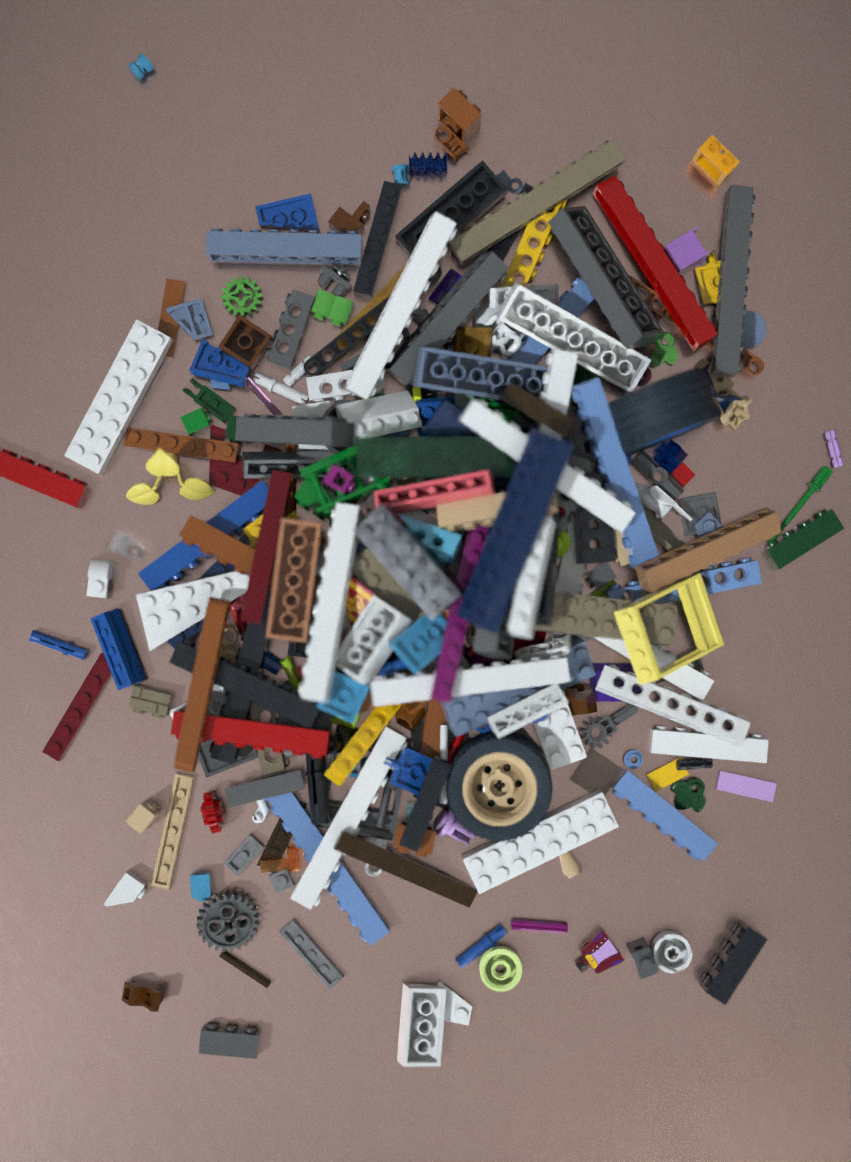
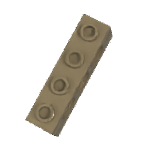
(268, 765)

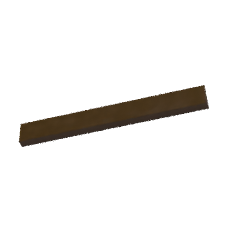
(405, 869)

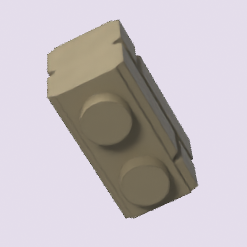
(150, 700)

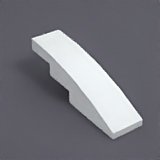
(547, 291)

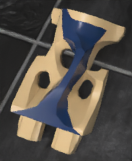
(729, 404)

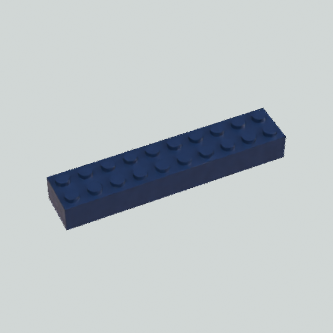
(514, 530)

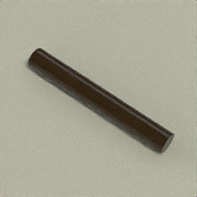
(245, 969)

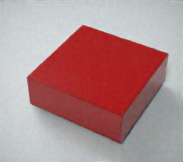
(682, 474)

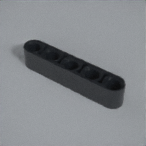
(425, 803)

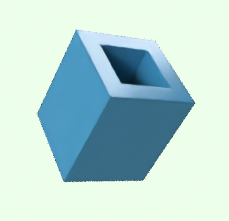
(201, 886)

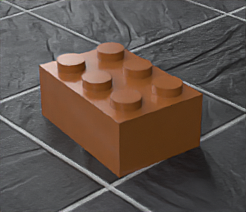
(459, 114)

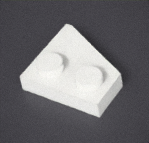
(456, 1009)

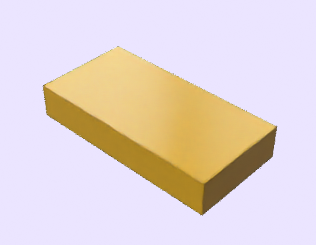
(665, 775)

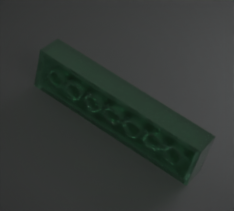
(429, 457)

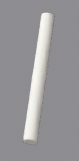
(444, 754)

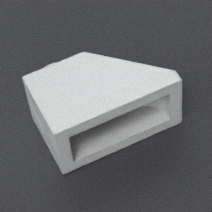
(127, 890)

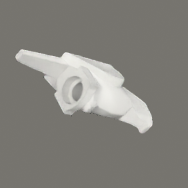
(658, 501)

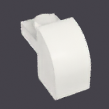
(99, 574)

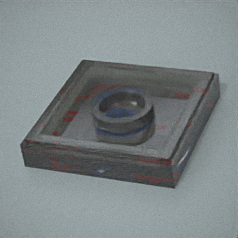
(596, 773)

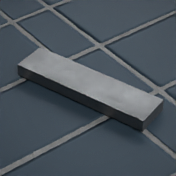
(311, 953)

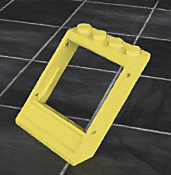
(700, 619)

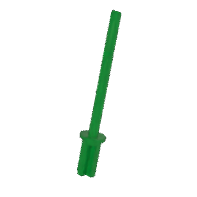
(816, 484)

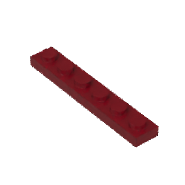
(78, 709)

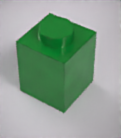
(196, 421)

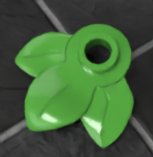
(662, 352)

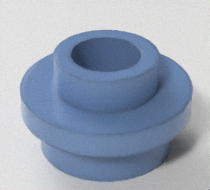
(627, 757)

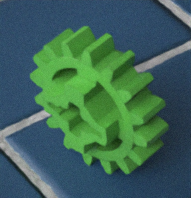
(234, 296)

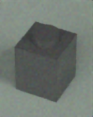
(600, 576)

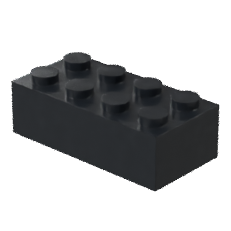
(732, 962)

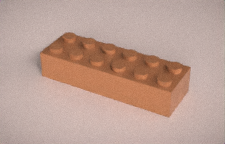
(294, 580)

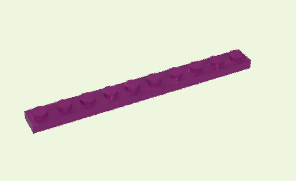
(455, 625)

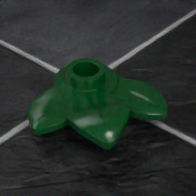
(687, 797)

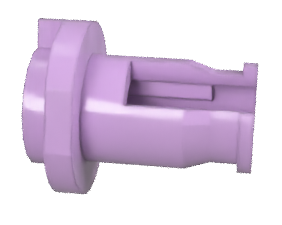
(449, 825)

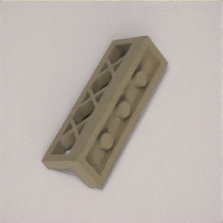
(661, 532)

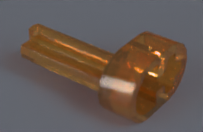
(290, 863)

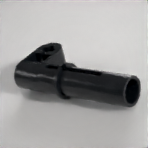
(318, 782)

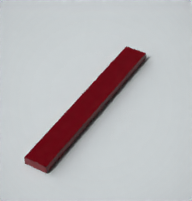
(265, 547)

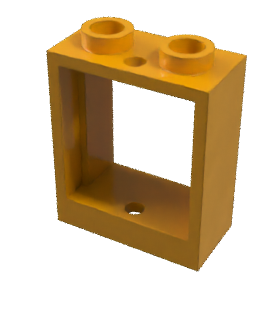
(713, 163)

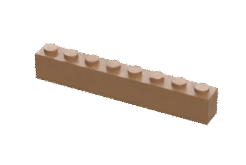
(708, 550)

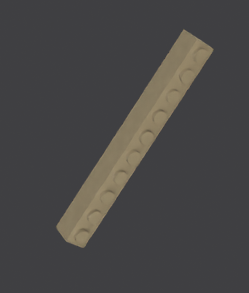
(537, 202)

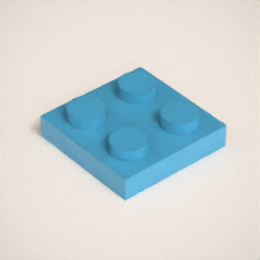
(345, 697)

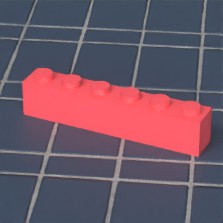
(436, 492)

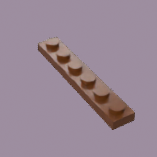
(182, 445)

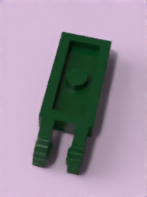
(211, 401)

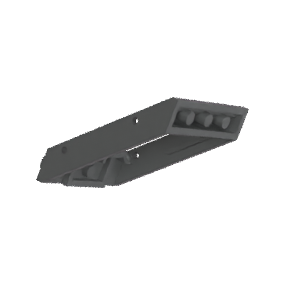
(367, 827)

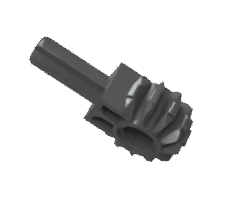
(606, 725)

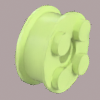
(505, 980)

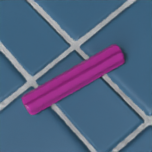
(539, 926)

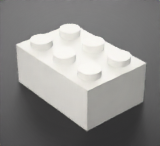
(559, 738)

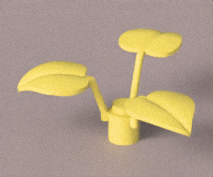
(167, 465)

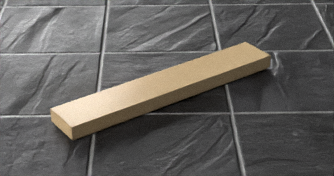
(172, 831)

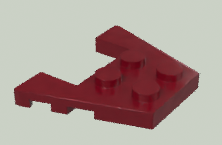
(229, 475)

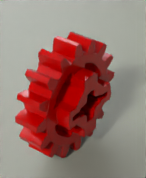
(212, 812)

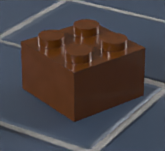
(246, 342)

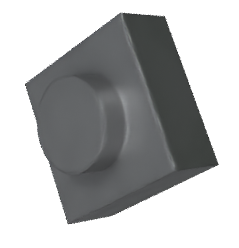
(281, 880)

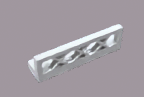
(525, 708)

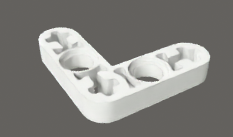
(558, 646)

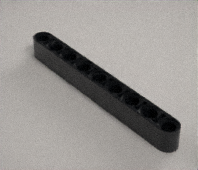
(349, 337)

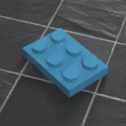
(420, 642)

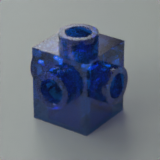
(670, 455)

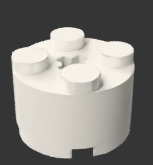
(671, 962)

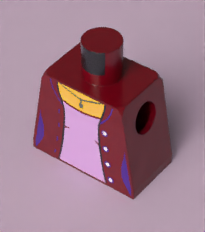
(599, 953)

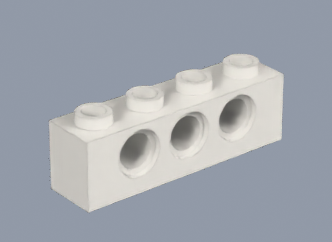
(316, 384)

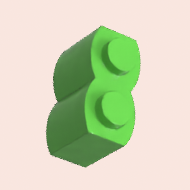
(332, 308)

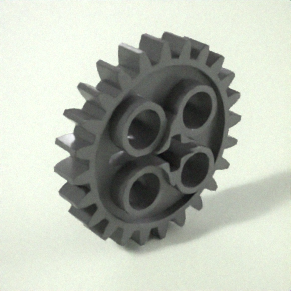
(241, 930)

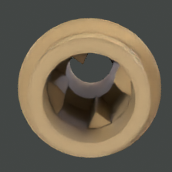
(570, 864)

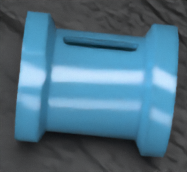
(400, 174)

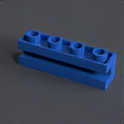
(118, 648)

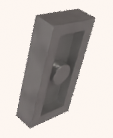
(243, 855)

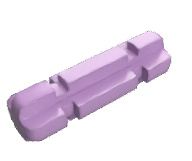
(834, 448)

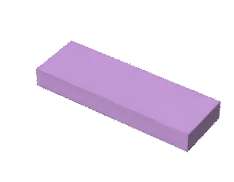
(746, 786)

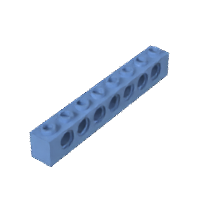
(749, 577)

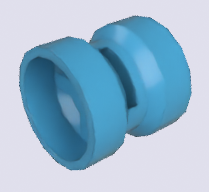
(140, 66)

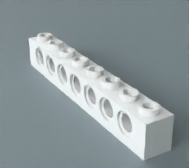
(734, 736)

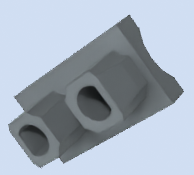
(328, 275)

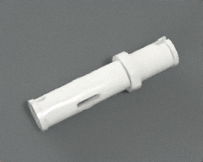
(280, 388)

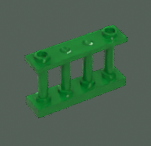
(347, 458)

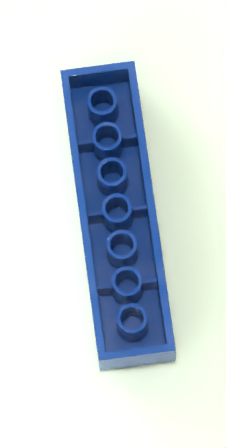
(183, 557)

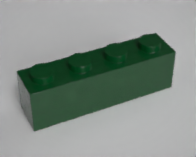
(803, 539)

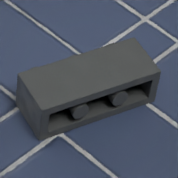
(229, 1041)

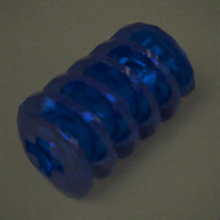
(428, 164)

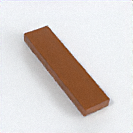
(173, 296)

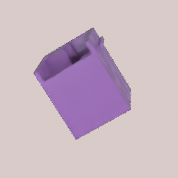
(686, 251)

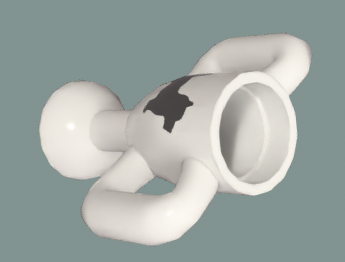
(502, 335)

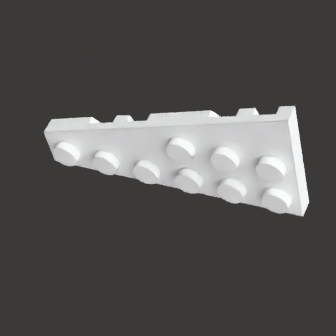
(179, 606)

